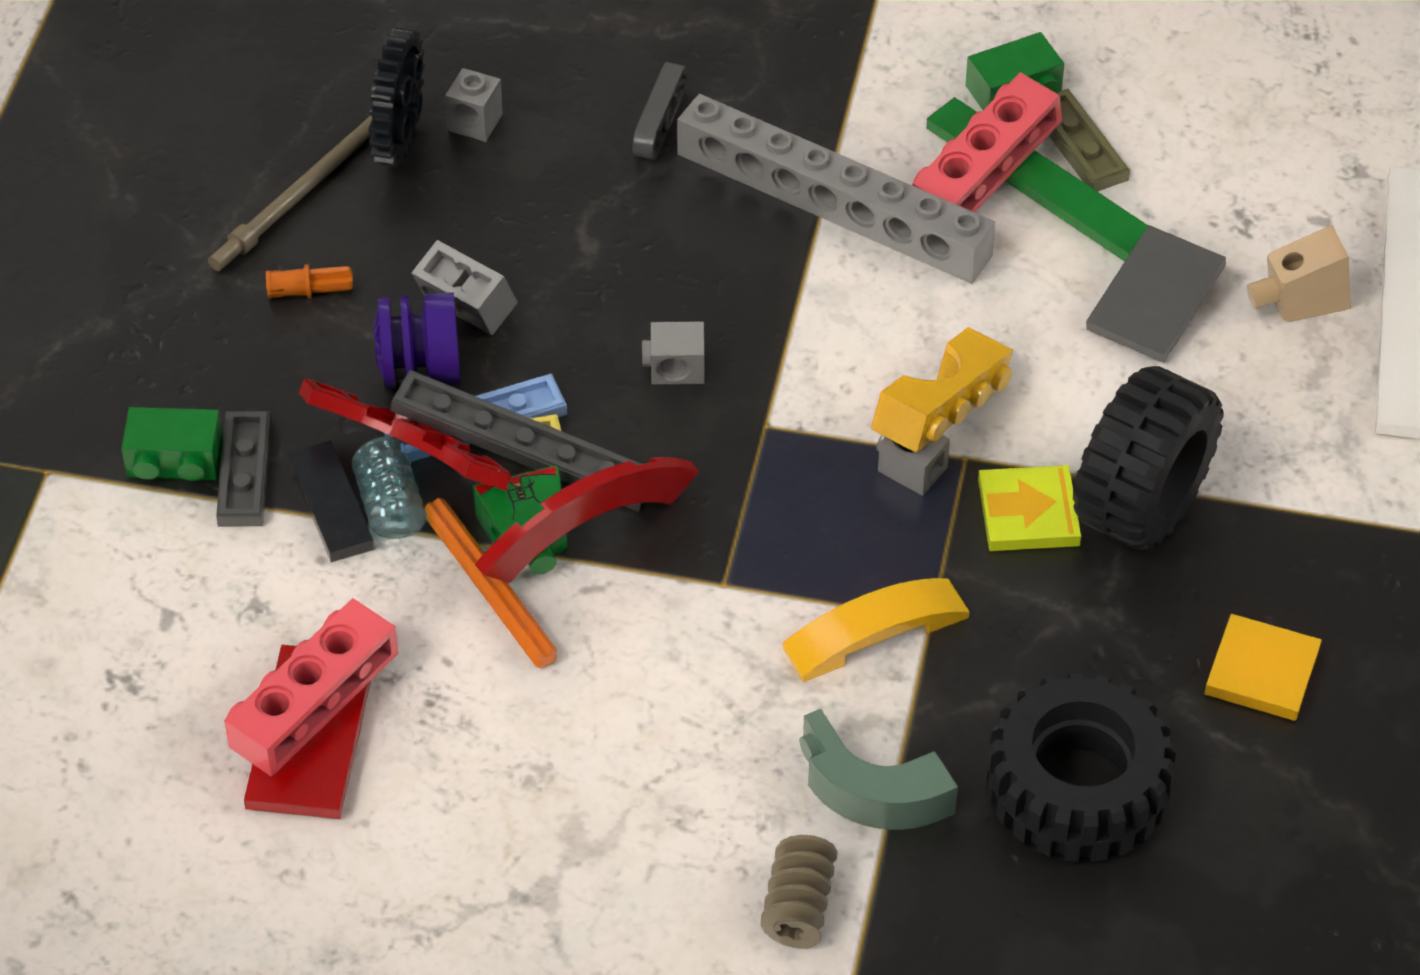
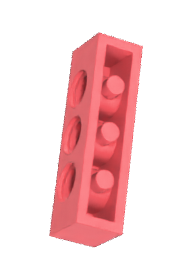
(992, 144)
(333, 681)

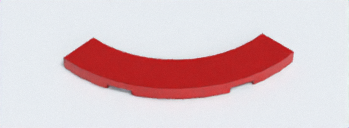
(423, 437)
(591, 496)

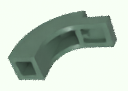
(875, 794)

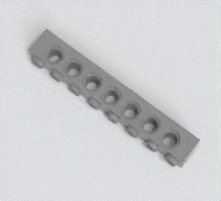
(836, 188)

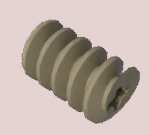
(798, 890)

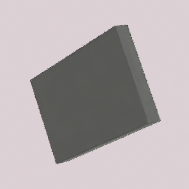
(1156, 293)

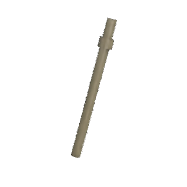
(246, 236)

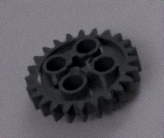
(396, 96)

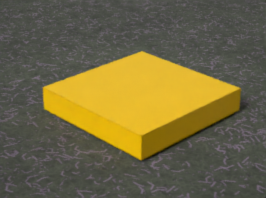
(1263, 667)

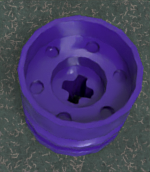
(418, 339)

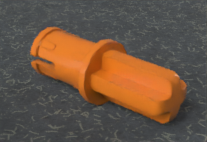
(308, 281)

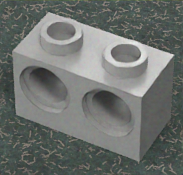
(479, 292)

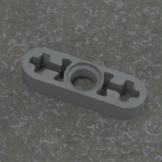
(660, 111)

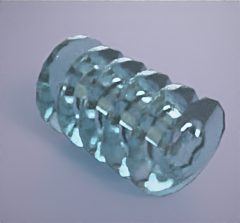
(388, 488)

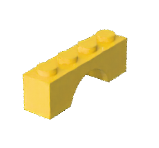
(922, 410)

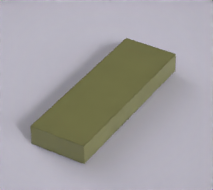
(1087, 147)

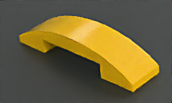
(871, 619)

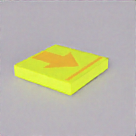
(1029, 508)

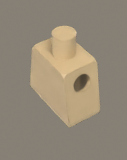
(1305, 278)

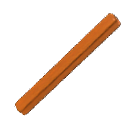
(496, 592)

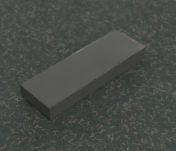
(244, 469)

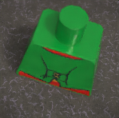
(519, 503)

